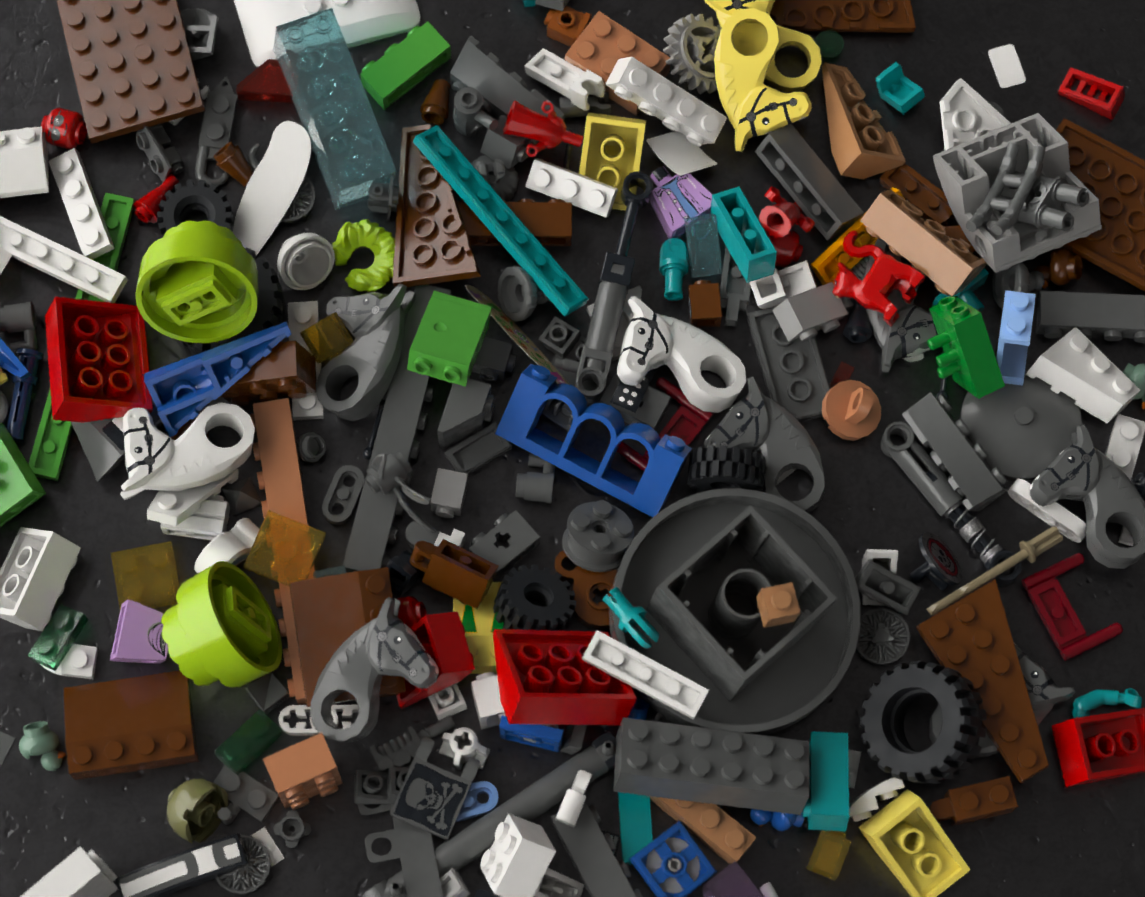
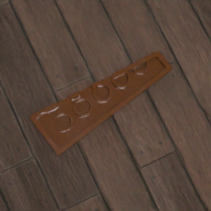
(844, 15)

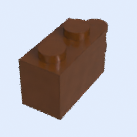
(454, 571)
(975, 802)

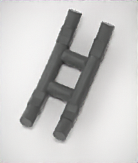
(1006, 178)

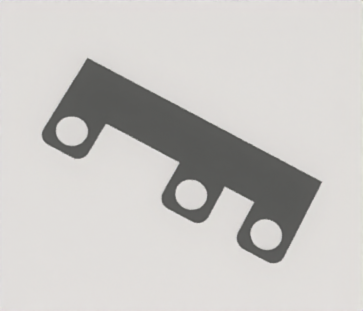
(415, 853)

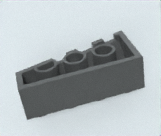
(494, 84)
(956, 452)

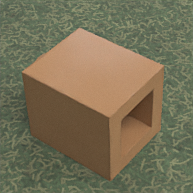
(778, 605)

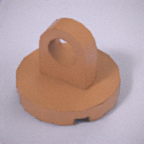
(851, 410)

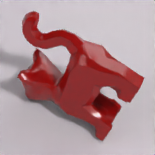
(883, 278)

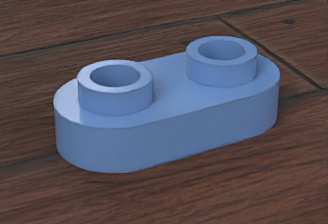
(471, 807)

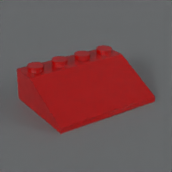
(96, 359)
(551, 684)

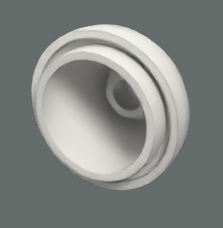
(305, 261)

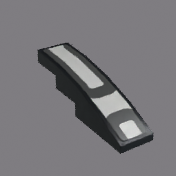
(185, 869)

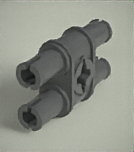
(1044, 201)

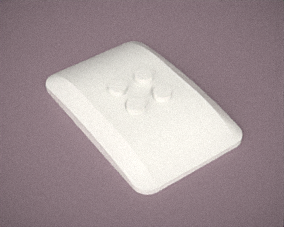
(358, 19)

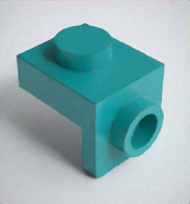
(898, 89)

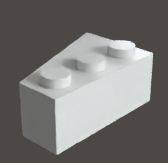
(1085, 375)

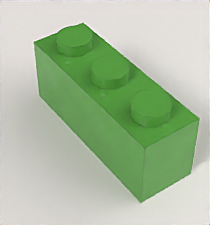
(405, 64)

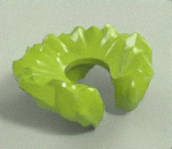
(370, 236)

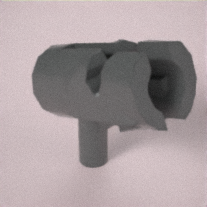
(470, 112)

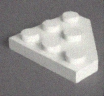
(967, 115)

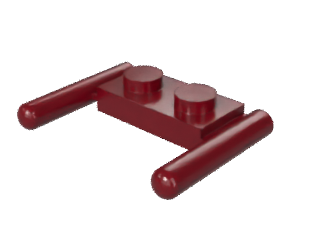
(685, 424)
(1058, 612)

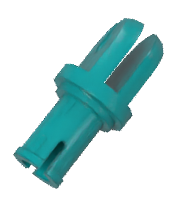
(673, 266)
(630, 617)

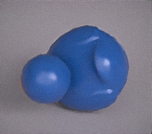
(778, 820)

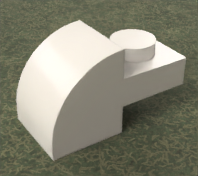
(783, 284)

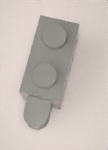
(810, 312)

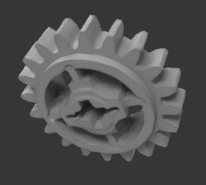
(693, 51)

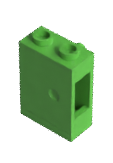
(449, 338)
(17, 481)

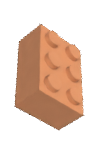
(605, 43)
(303, 771)

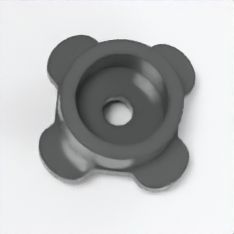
(301, 829)

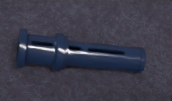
(22, 393)

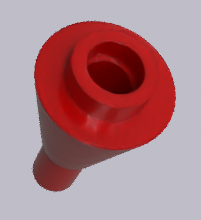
(148, 205)

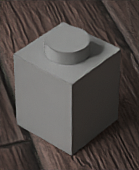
(449, 493)

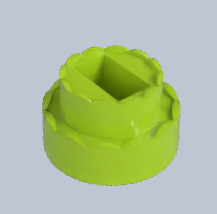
(198, 284)
(222, 628)

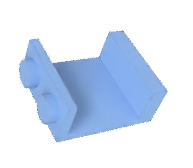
(1015, 335)

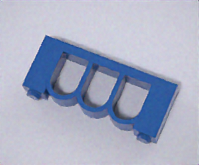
(665, 455)

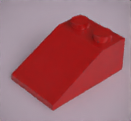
(446, 643)
(1101, 746)

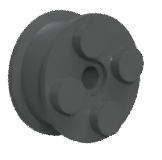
(597, 536)

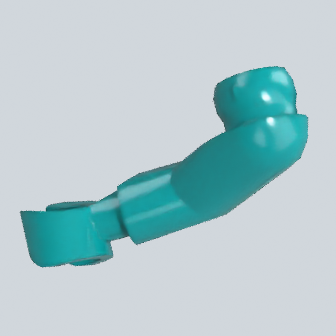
(1108, 697)

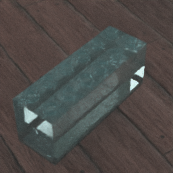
(333, 107)

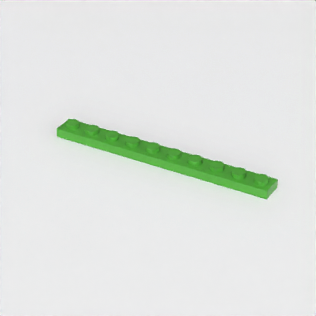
(52, 434)

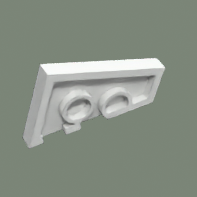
(178, 505)

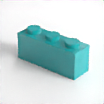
(743, 234)
(828, 782)

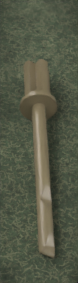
(1029, 551)

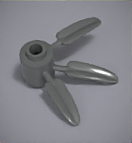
(387, 474)

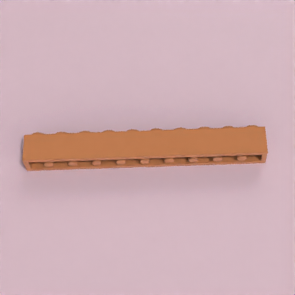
(286, 497)

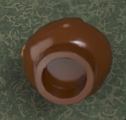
(1062, 269)

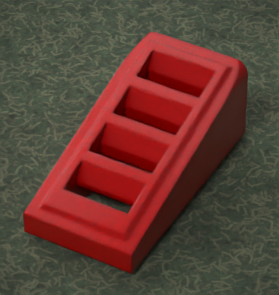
(1088, 101)

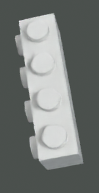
(666, 101)

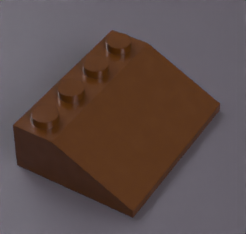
(328, 613)
(129, 725)

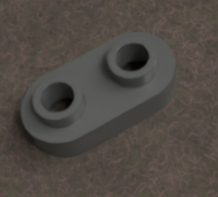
(343, 496)

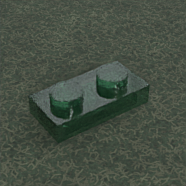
(58, 637)
(248, 742)

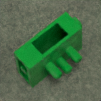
(965, 346)

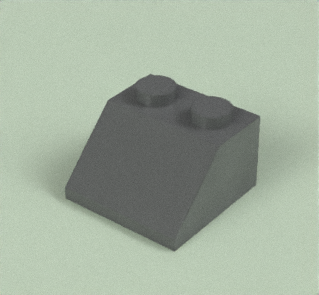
(465, 412)

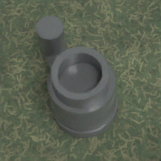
(20, 318)
(536, 485)

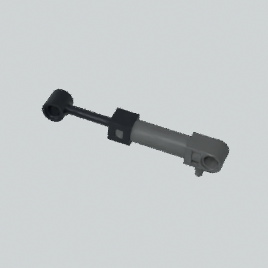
(610, 298)

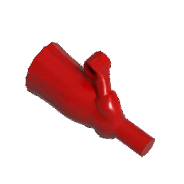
(548, 130)
(782, 216)

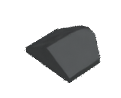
(200, 31)

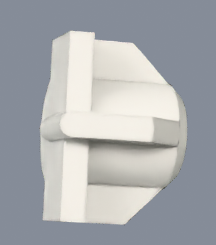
(463, 745)

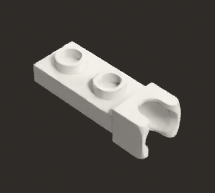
(565, 78)

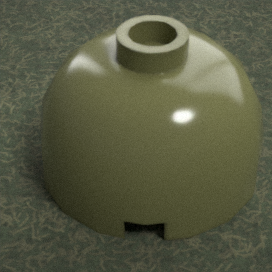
(195, 808)

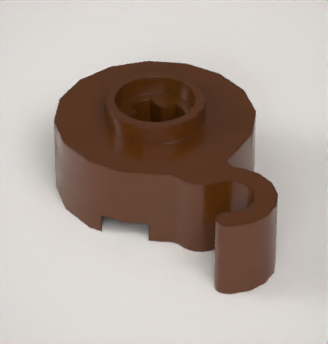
(585, 586)

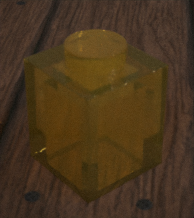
(327, 338)
(829, 854)

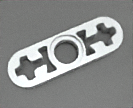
(1052, 514)
(300, 710)

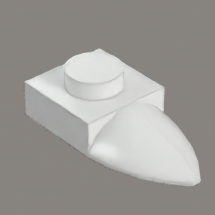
(78, 662)

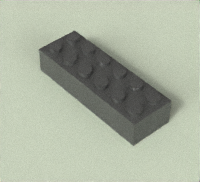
(711, 766)

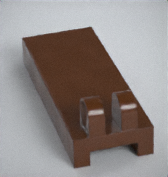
(919, 193)

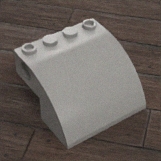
(970, 171)

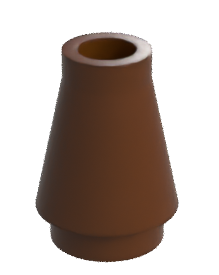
(436, 104)
(234, 163)

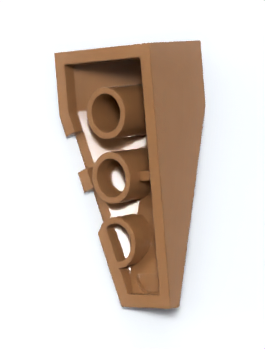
(856, 136)

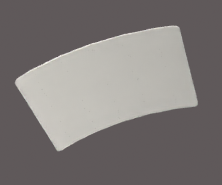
(679, 153)

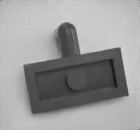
(245, 795)

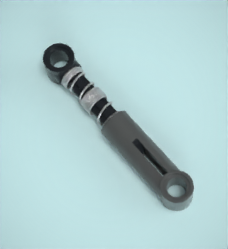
(936, 489)

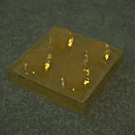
(284, 549)
(146, 575)

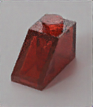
(265, 85)

